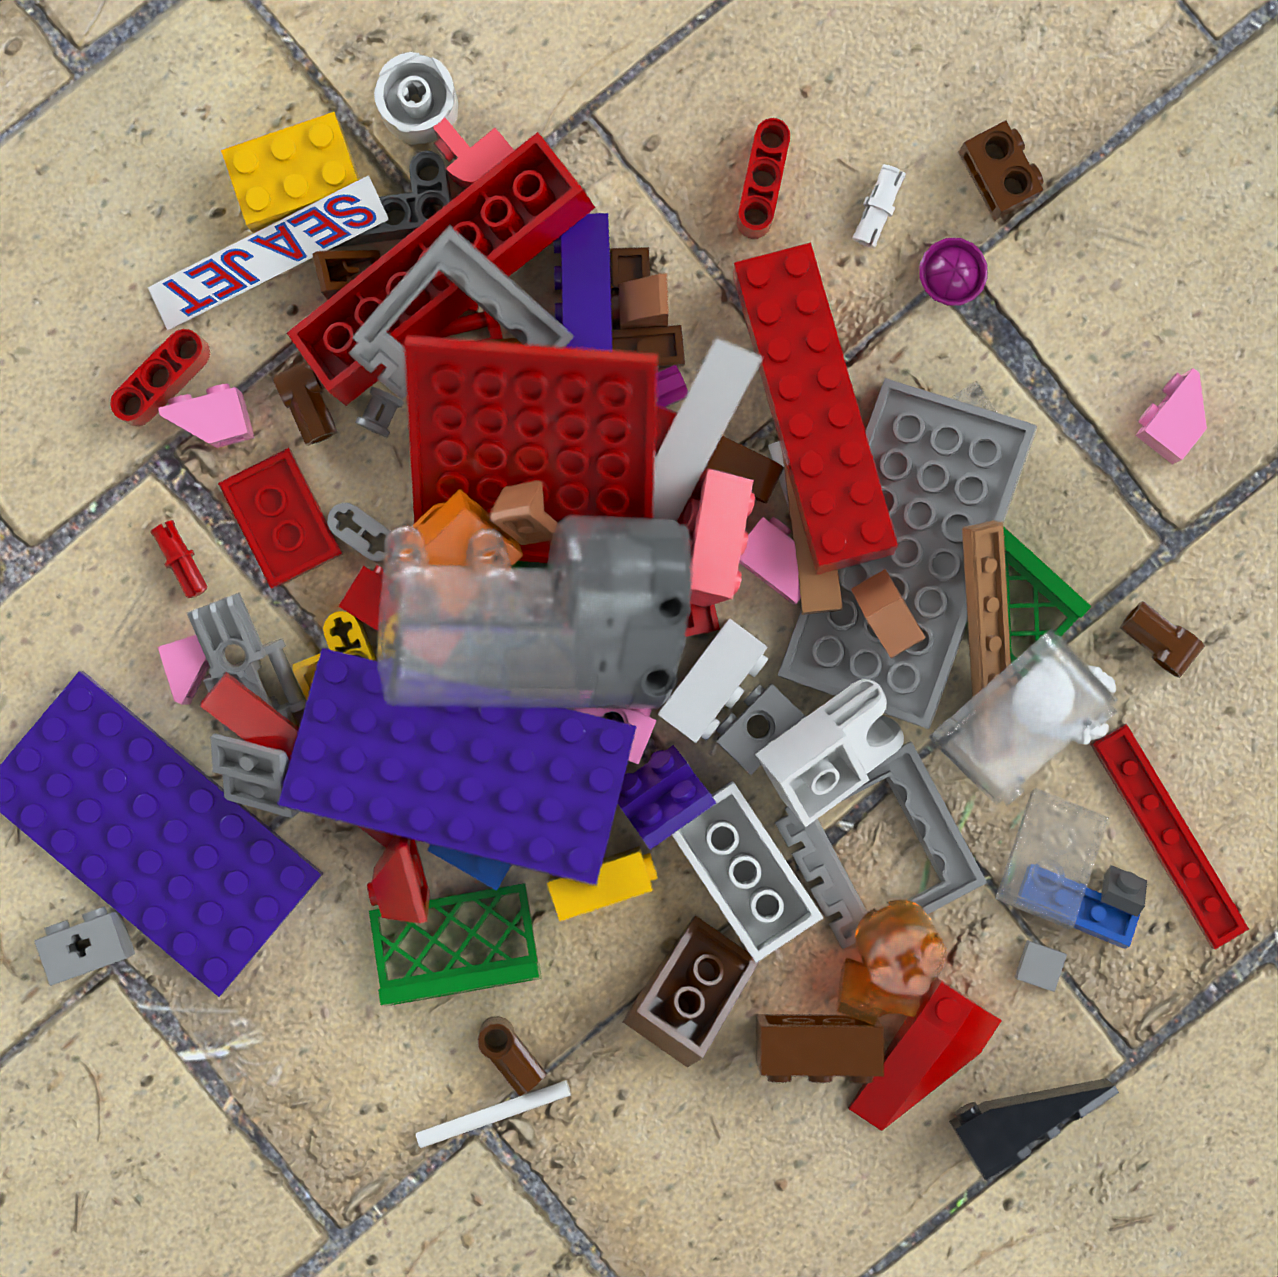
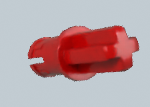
(179, 559)

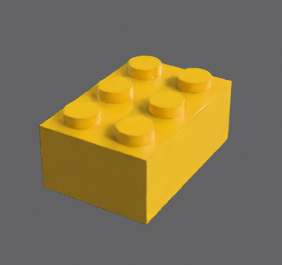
(289, 169)

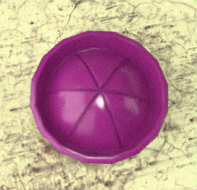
(953, 271)

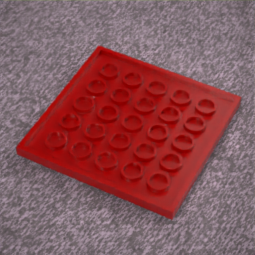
(531, 414)

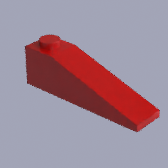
(925, 1053)

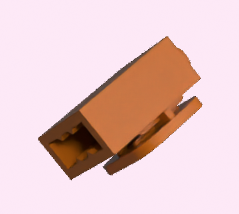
(449, 527)

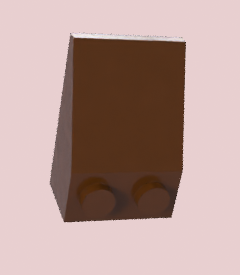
(691, 992)

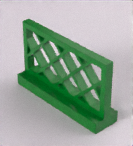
(1045, 582)
(460, 979)

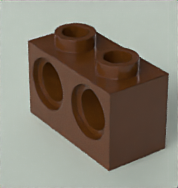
(990, 173)

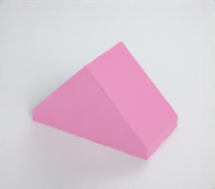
(184, 667)

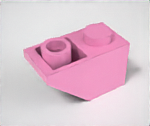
(215, 417)
(1178, 419)

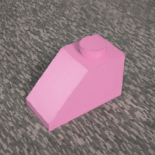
(773, 558)

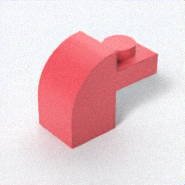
(469, 162)

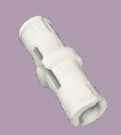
(879, 206)

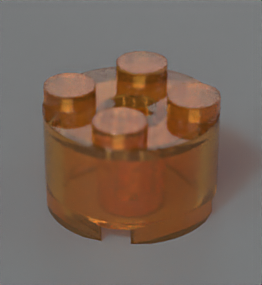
(900, 948)

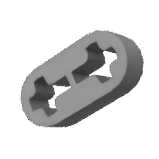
(355, 539)

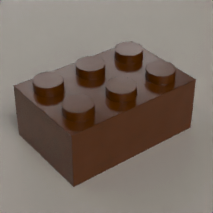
(818, 1047)

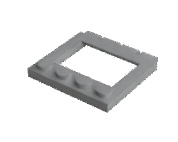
(478, 280)
(931, 824)

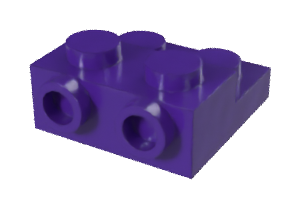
(663, 796)

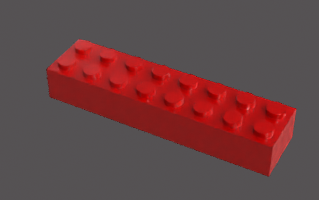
(503, 214)
(814, 409)

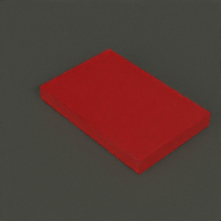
(280, 518)

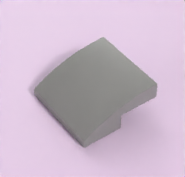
(251, 773)

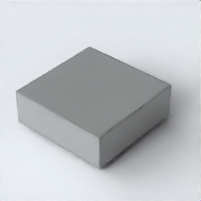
(1040, 966)

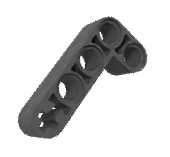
(413, 203)

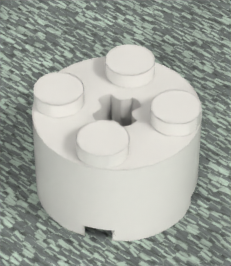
(413, 75)

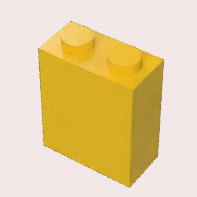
(620, 879)

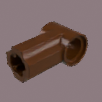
(302, 394)
(1171, 645)
(512, 1057)

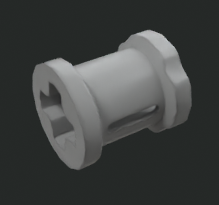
(378, 398)

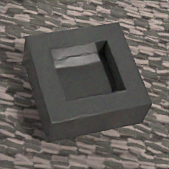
(1124, 890)

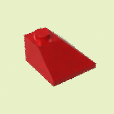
(400, 883)

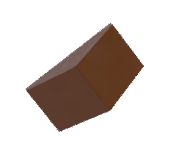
(339, 268)

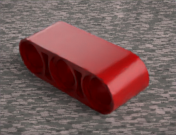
(768, 160)
(141, 380)

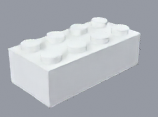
(746, 874)

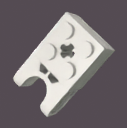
(831, 750)

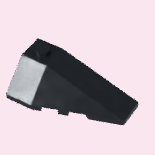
(1002, 1129)

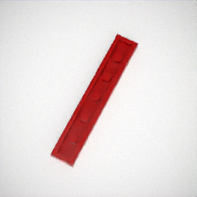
(258, 724)
(1169, 836)

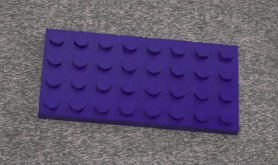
(469, 779)
(151, 833)

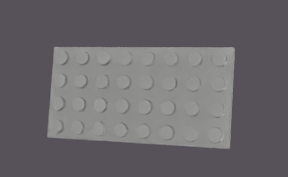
(938, 472)

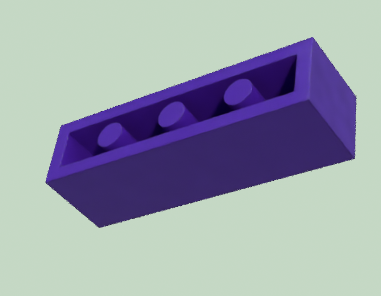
(585, 283)

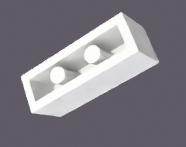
(714, 682)

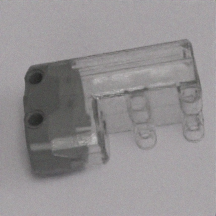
(577, 635)

